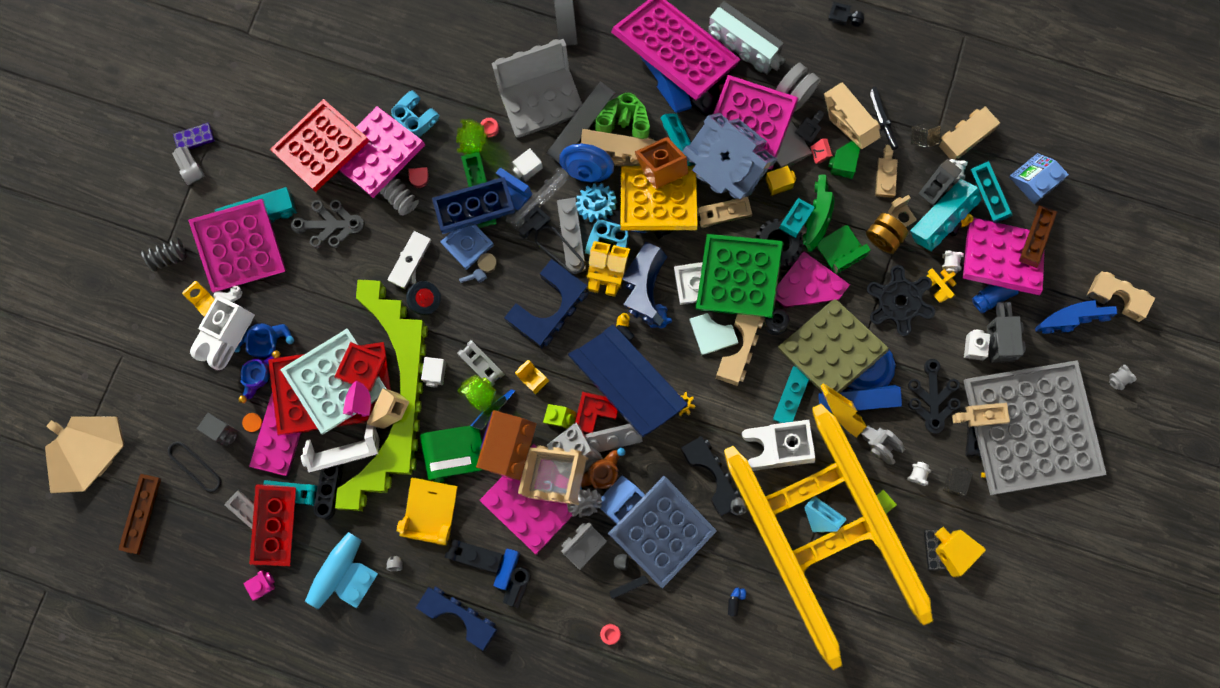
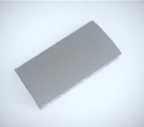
(792, 148)

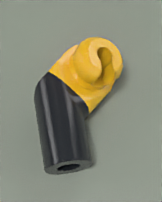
(965, 222)
(622, 326)

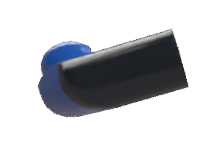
(734, 600)

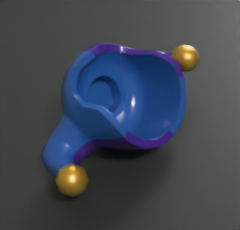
(255, 375)

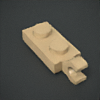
(886, 174)
(983, 415)

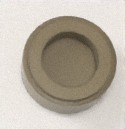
(487, 263)

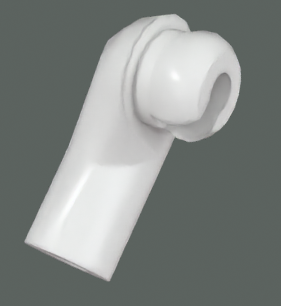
(234, 294)

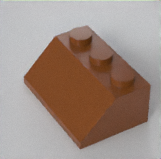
(506, 445)

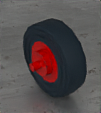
(423, 298)

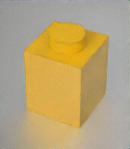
(780, 180)

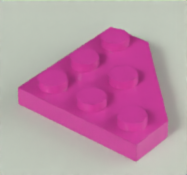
(809, 284)

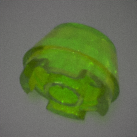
(470, 136)
(478, 392)

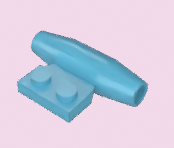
(341, 575)

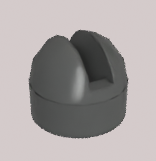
(738, 506)
(621, 561)

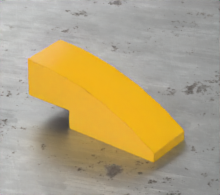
(844, 411)

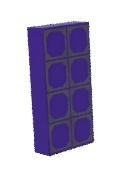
(194, 136)

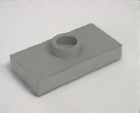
(241, 507)

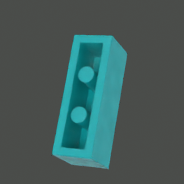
(991, 192)

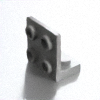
(575, 439)
(583, 545)

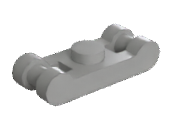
(480, 362)

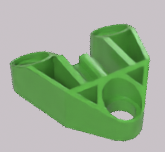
(625, 111)

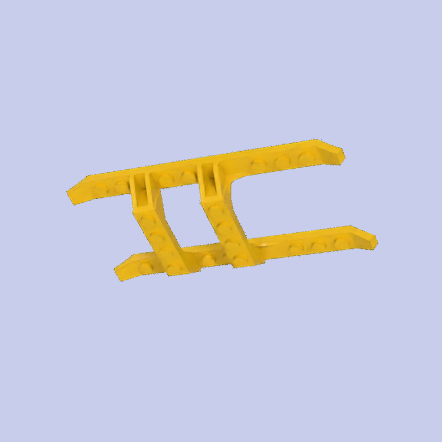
(872, 526)

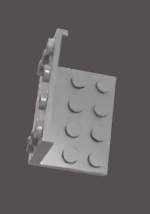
(537, 88)

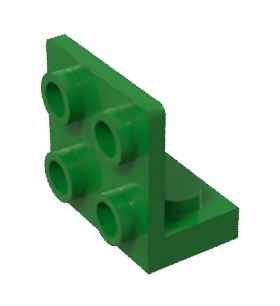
(842, 249)

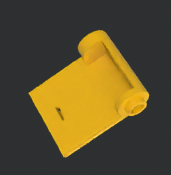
(427, 513)

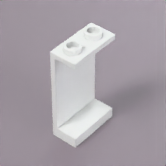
(342, 454)

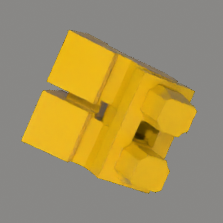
(606, 267)

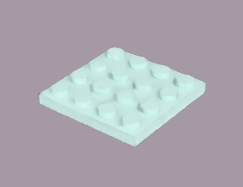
(317, 387)

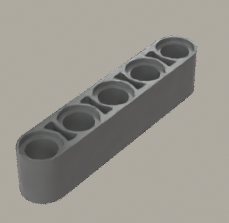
(582, 119)

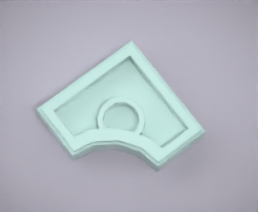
(711, 335)

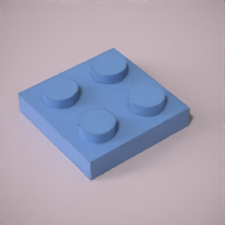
(467, 245)

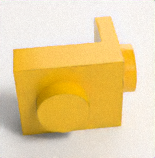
(531, 377)

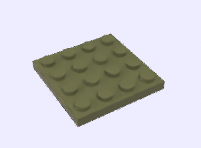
(833, 348)

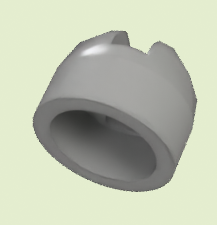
(394, 564)

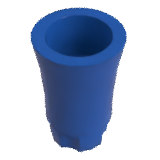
(990, 296)

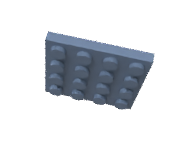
(662, 532)

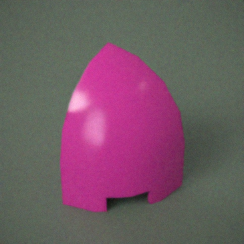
(357, 400)

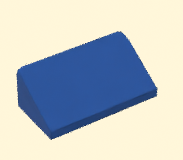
(506, 568)

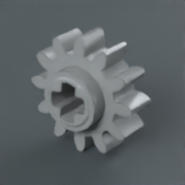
(588, 503)

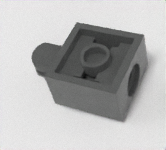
(1005, 335)

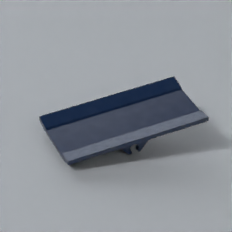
(628, 381)

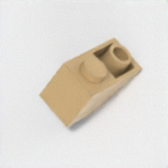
(388, 409)

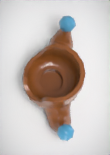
(603, 471)

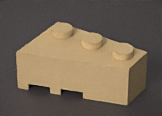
(851, 116)

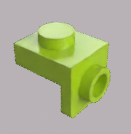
(559, 416)

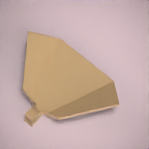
(81, 452)

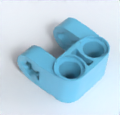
(405, 106)
(609, 236)

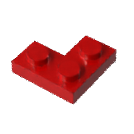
(591, 407)

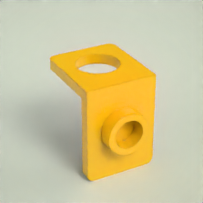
(202, 301)

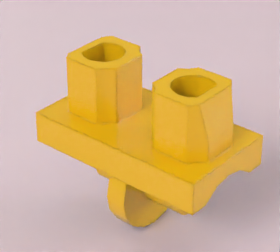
(945, 292)

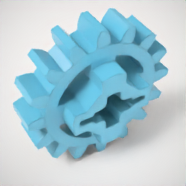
(595, 201)

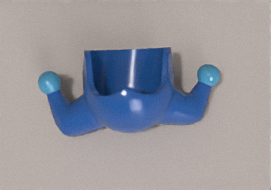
(262, 339)

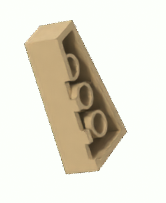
(619, 147)

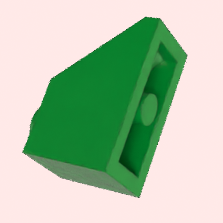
(845, 160)

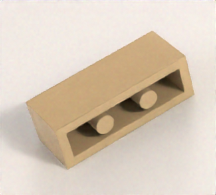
(968, 133)

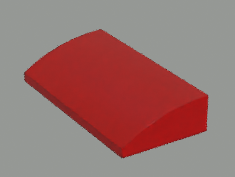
(272, 525)

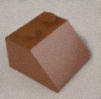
(662, 162)

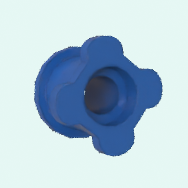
(662, 312)

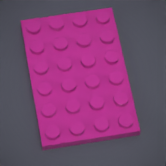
(676, 46)

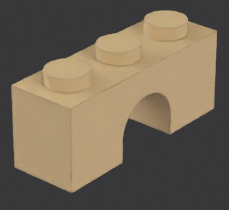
(1136, 301)

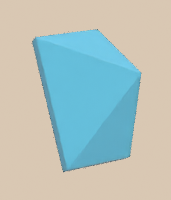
(823, 517)

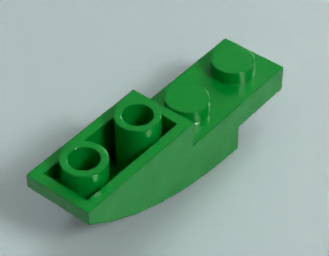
(821, 216)

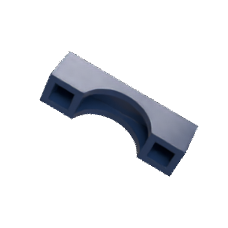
(478, 631)

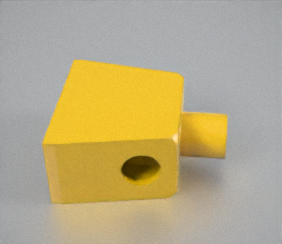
(957, 551)

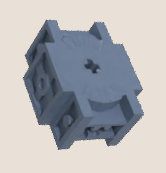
(729, 156)

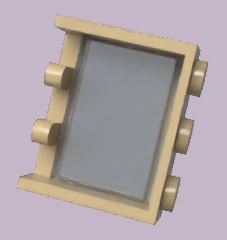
(553, 475)

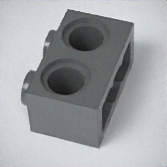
(940, 181)
(217, 429)

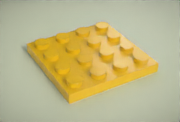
(660, 208)

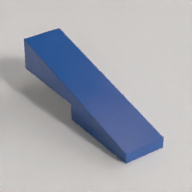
(870, 398)

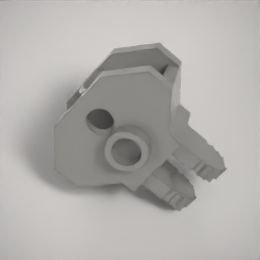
(882, 443)

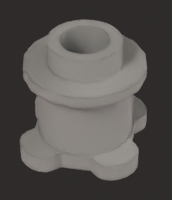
(1121, 378)

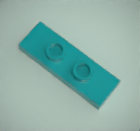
(791, 396)

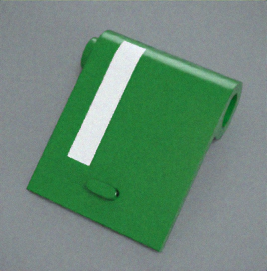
(450, 452)

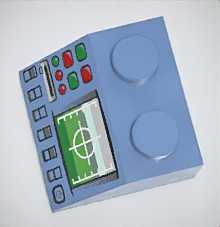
(1038, 177)

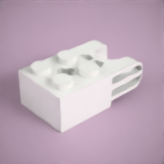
(221, 333)
(776, 441)

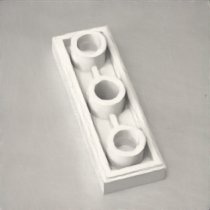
(413, 250)

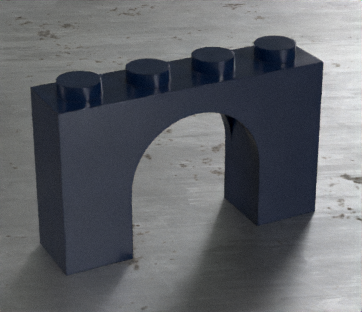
(541, 329)

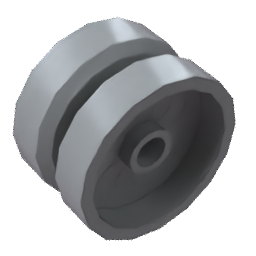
(798, 84)

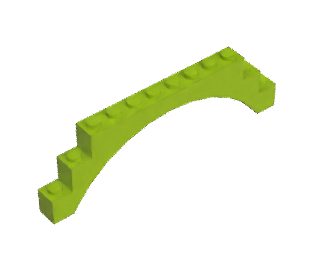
(398, 450)

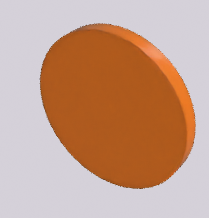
(252, 422)

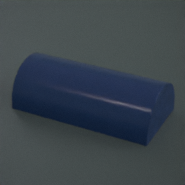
(473, 205)

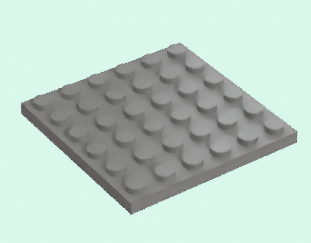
(1048, 431)

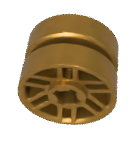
(887, 233)

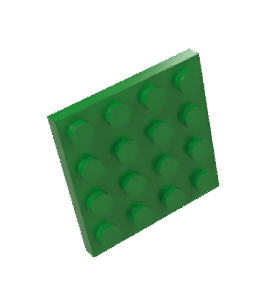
(739, 275)

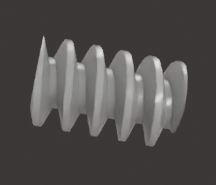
(398, 197)

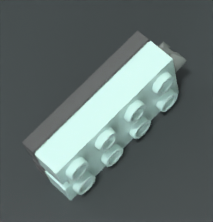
(746, 38)

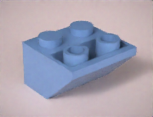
(620, 499)

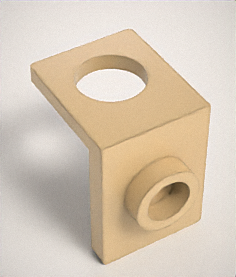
(900, 206)

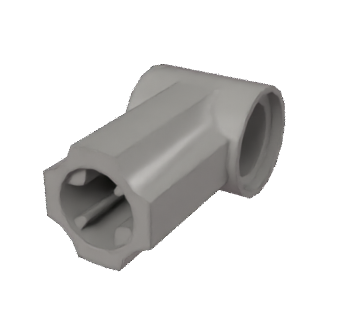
(188, 167)

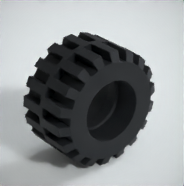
(795, 244)

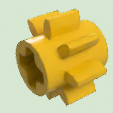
(689, 400)

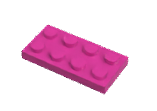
(272, 451)

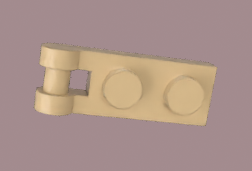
(724, 212)

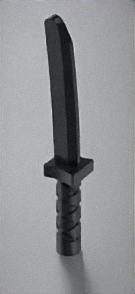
(885, 124)

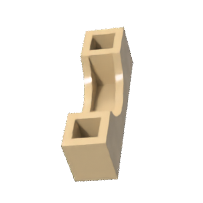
(732, 366)

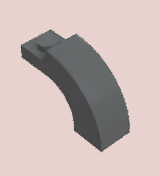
(565, 21)

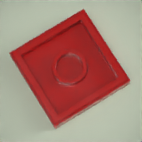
(360, 365)

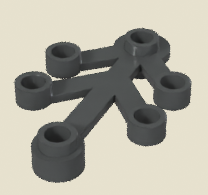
(329, 225)

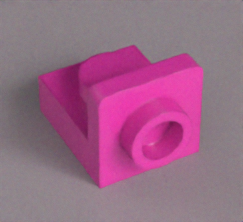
(259, 585)

